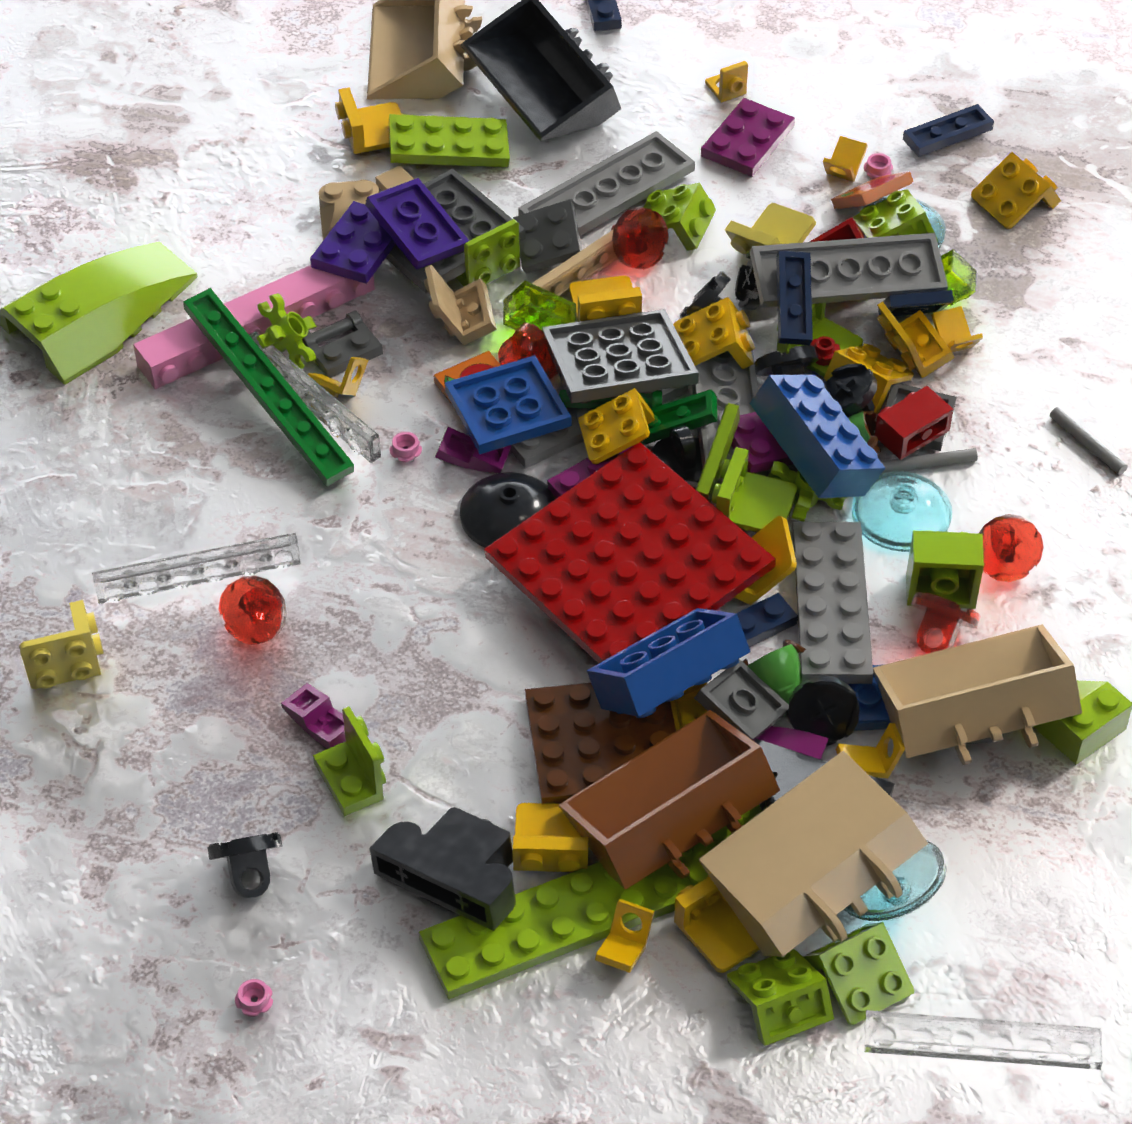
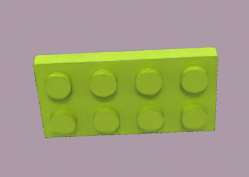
(448, 140)

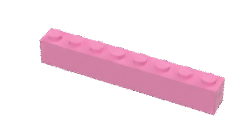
(186, 348)

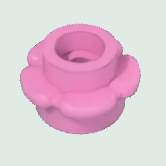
(878, 165)
(405, 446)
(251, 989)

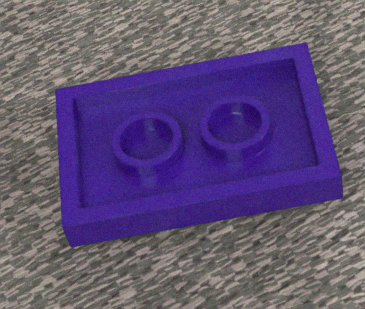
(417, 223)
(354, 246)

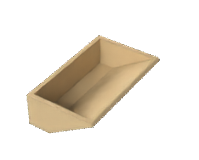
(419, 48)
(979, 691)
(813, 856)

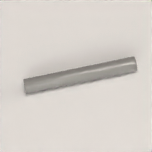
(1088, 441)
(930, 460)

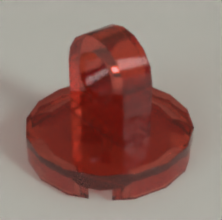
(640, 238)
(527, 342)
(1010, 547)
(253, 609)
(943, 616)

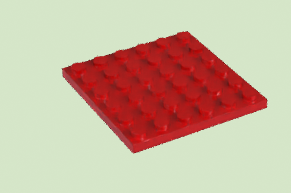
(628, 554)

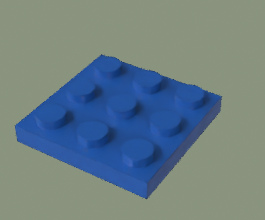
(507, 404)

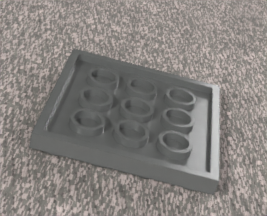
(470, 212)
(619, 354)

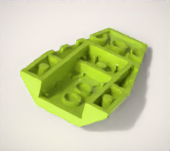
(97, 306)

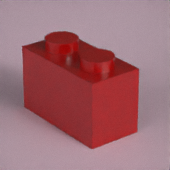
(913, 422)

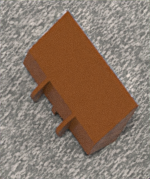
(671, 799)

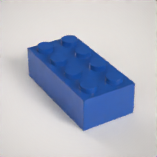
(817, 436)
(669, 662)

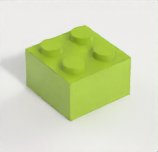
(945, 566)

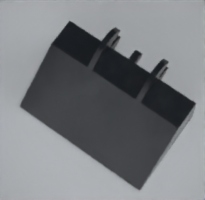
(543, 71)

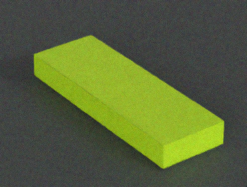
(719, 451)

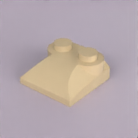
(338, 196)

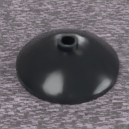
(501, 504)

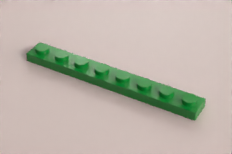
(269, 387)

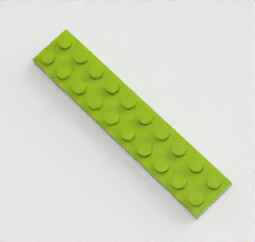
(553, 920)

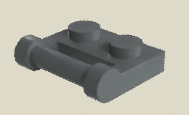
(335, 356)

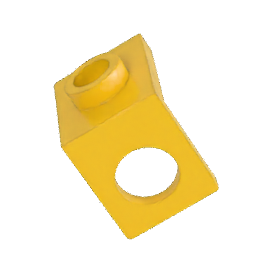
(731, 82)
(846, 158)
(954, 329)
(347, 386)
(876, 760)
(624, 946)

